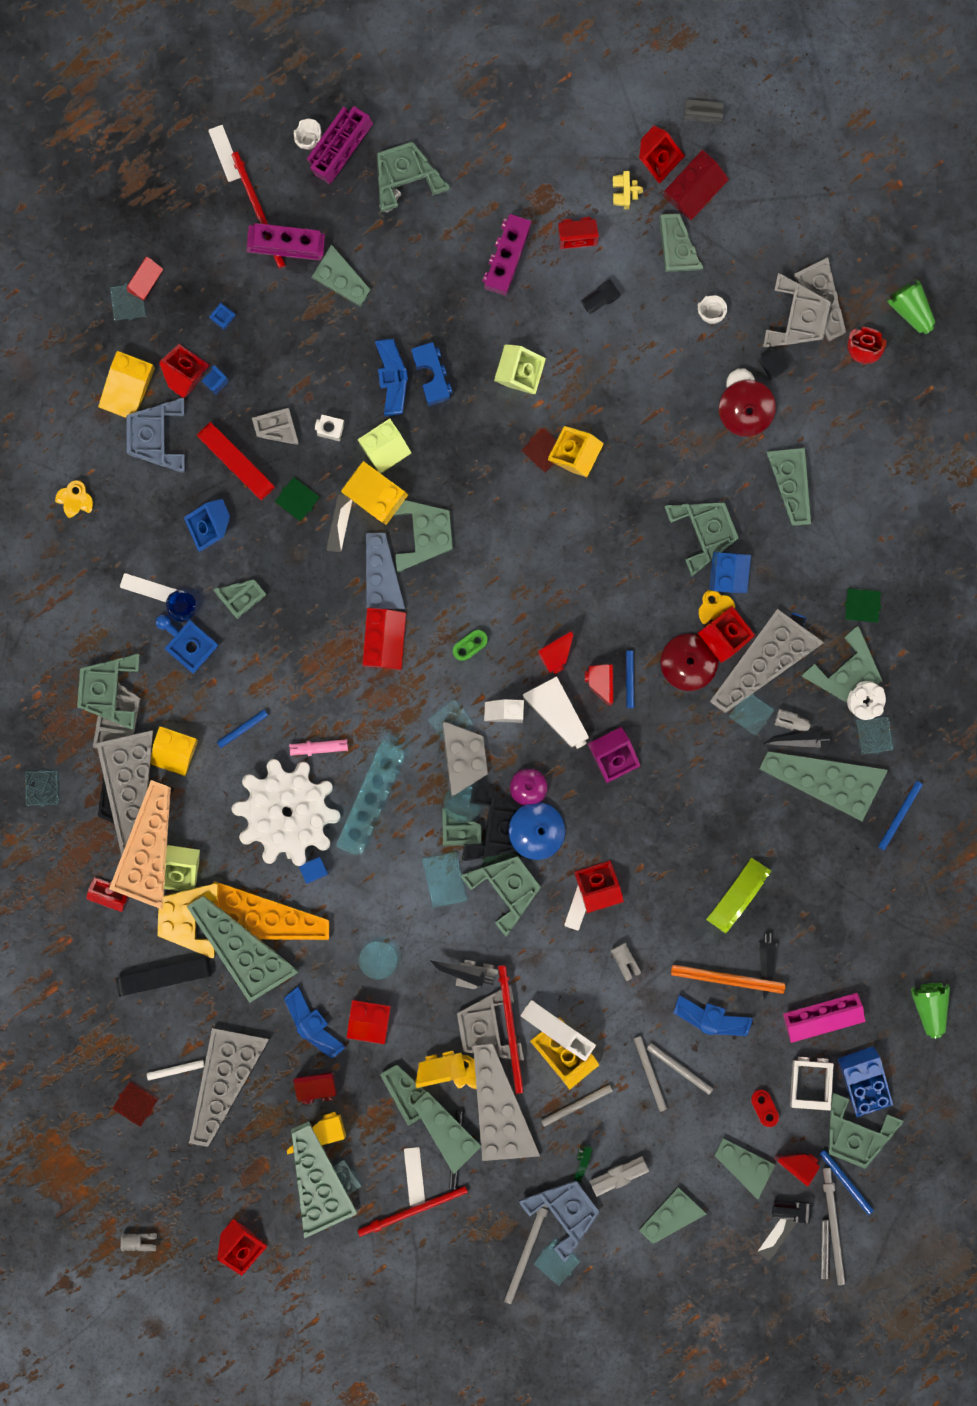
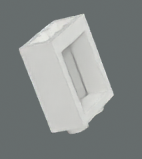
(811, 1104)

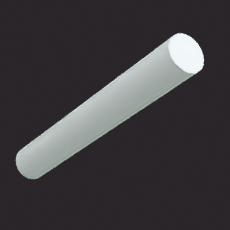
(175, 1070)

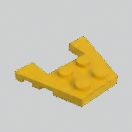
(177, 922)

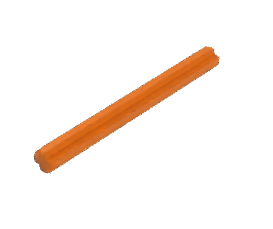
(728, 979)

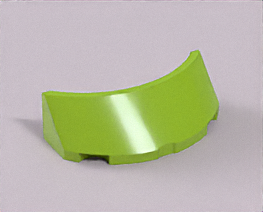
(739, 895)

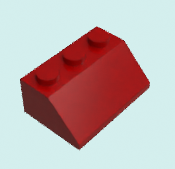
(384, 639)

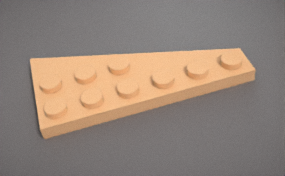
(144, 857)

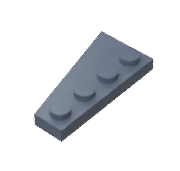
(381, 579)

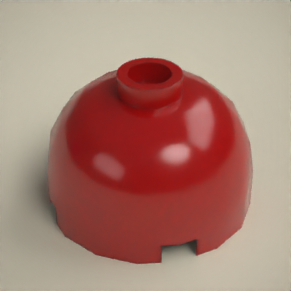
(866, 345)

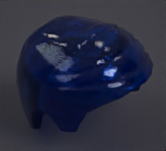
(181, 606)

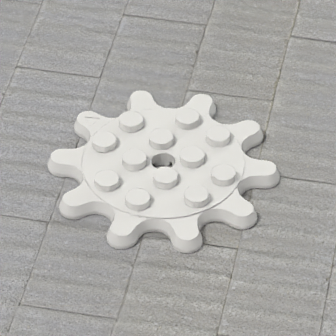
(269, 824)

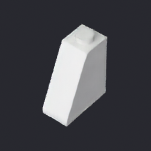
(504, 711)

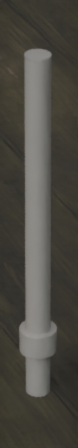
(829, 1188)
(541, 1213)

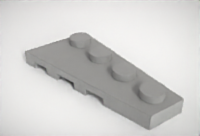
(820, 281)

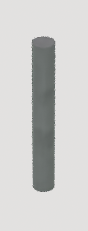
(825, 1249)

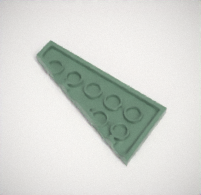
(834, 783)
(319, 1187)

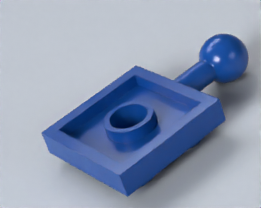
(178, 644)

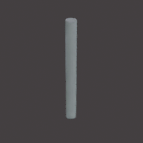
(679, 1068)
(650, 1074)
(576, 1105)

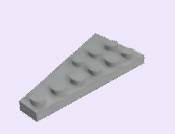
(770, 654)
(126, 777)
(225, 1071)
(501, 1121)

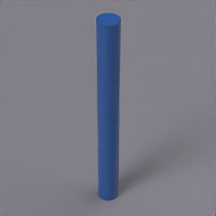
(900, 815)
(846, 1182)

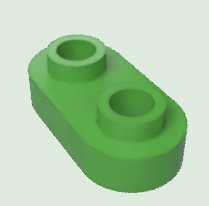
(469, 645)

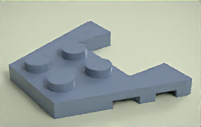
(146, 435)
(571, 1209)

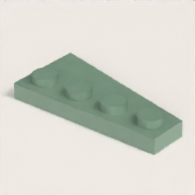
(792, 479)
(450, 1137)

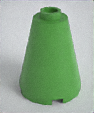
(913, 307)
(932, 1007)

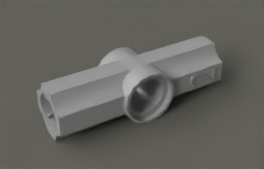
(619, 1176)

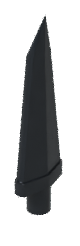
(803, 739)
(767, 958)
(469, 974)

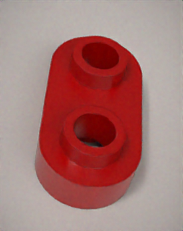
(764, 1108)

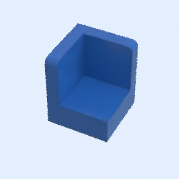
(215, 380)
(313, 870)

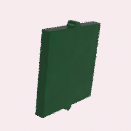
(297, 499)
(862, 605)

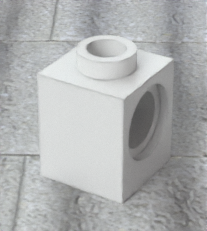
(337, 431)

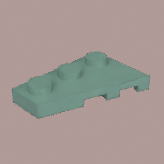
(676, 245)
(341, 278)
(403, 1092)
(745, 1166)
(671, 1216)

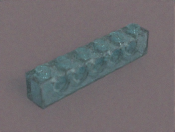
(384, 751)

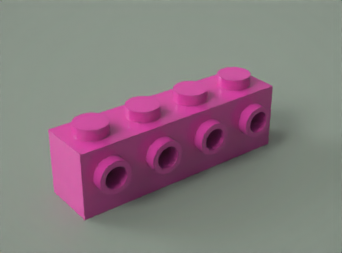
(824, 1017)

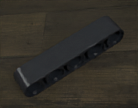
(163, 977)

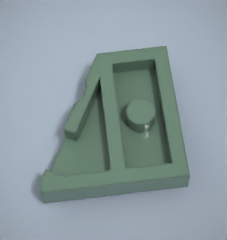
(241, 596)
(460, 833)

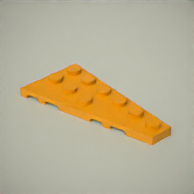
(268, 918)

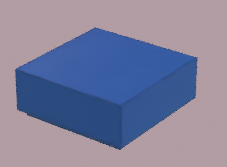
(222, 316)

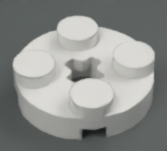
(860, 693)

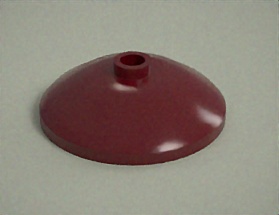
(742, 396)
(683, 675)

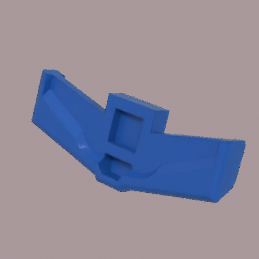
(392, 377)
(711, 1019)
(311, 1025)

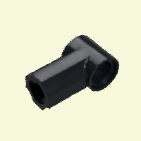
(605, 294)
(795, 1211)

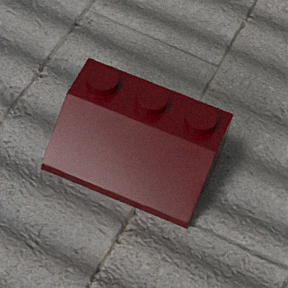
(696, 185)

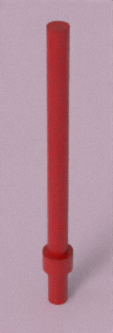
(377, 1225)

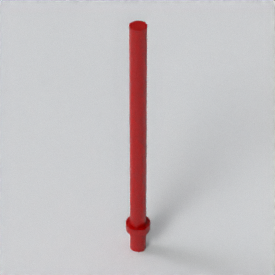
(239, 165)
(510, 1028)

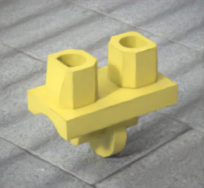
(623, 199)

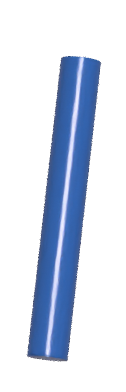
(629, 679)
(241, 729)

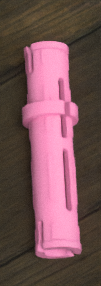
(318, 747)

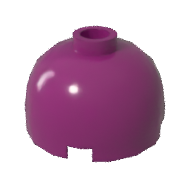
(528, 787)

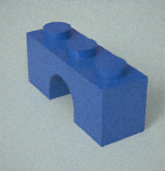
(427, 357)

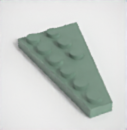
(246, 957)

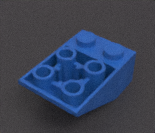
(865, 1081)

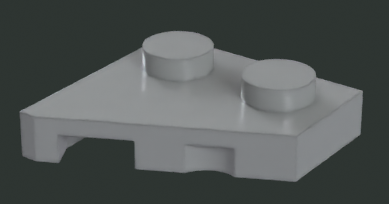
(276, 427)

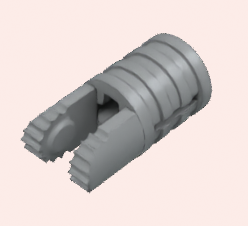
(791, 721)
(624, 957)
(133, 1242)

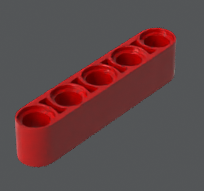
(235, 461)

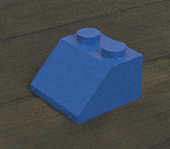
(730, 572)

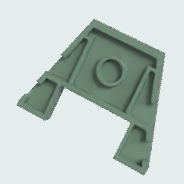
(403, 166)
(711, 526)
(431, 533)
(856, 670)
(99, 689)
(512, 883)
(854, 1141)

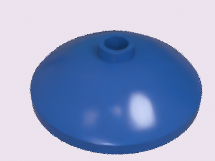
(525, 835)

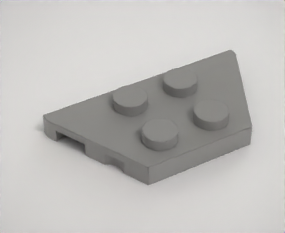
(108, 730)
(464, 757)

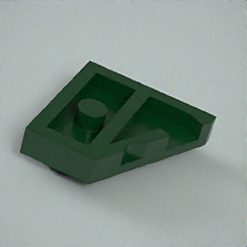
(583, 1156)

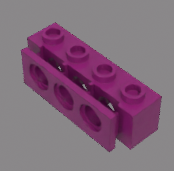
(339, 143)
(512, 226)
(278, 247)

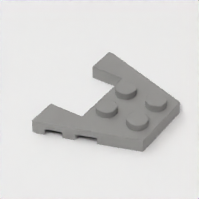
(806, 318)
(479, 1025)

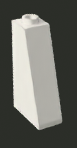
(555, 708)
(558, 1030)

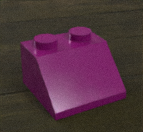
(614, 754)

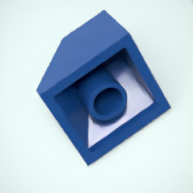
(208, 523)

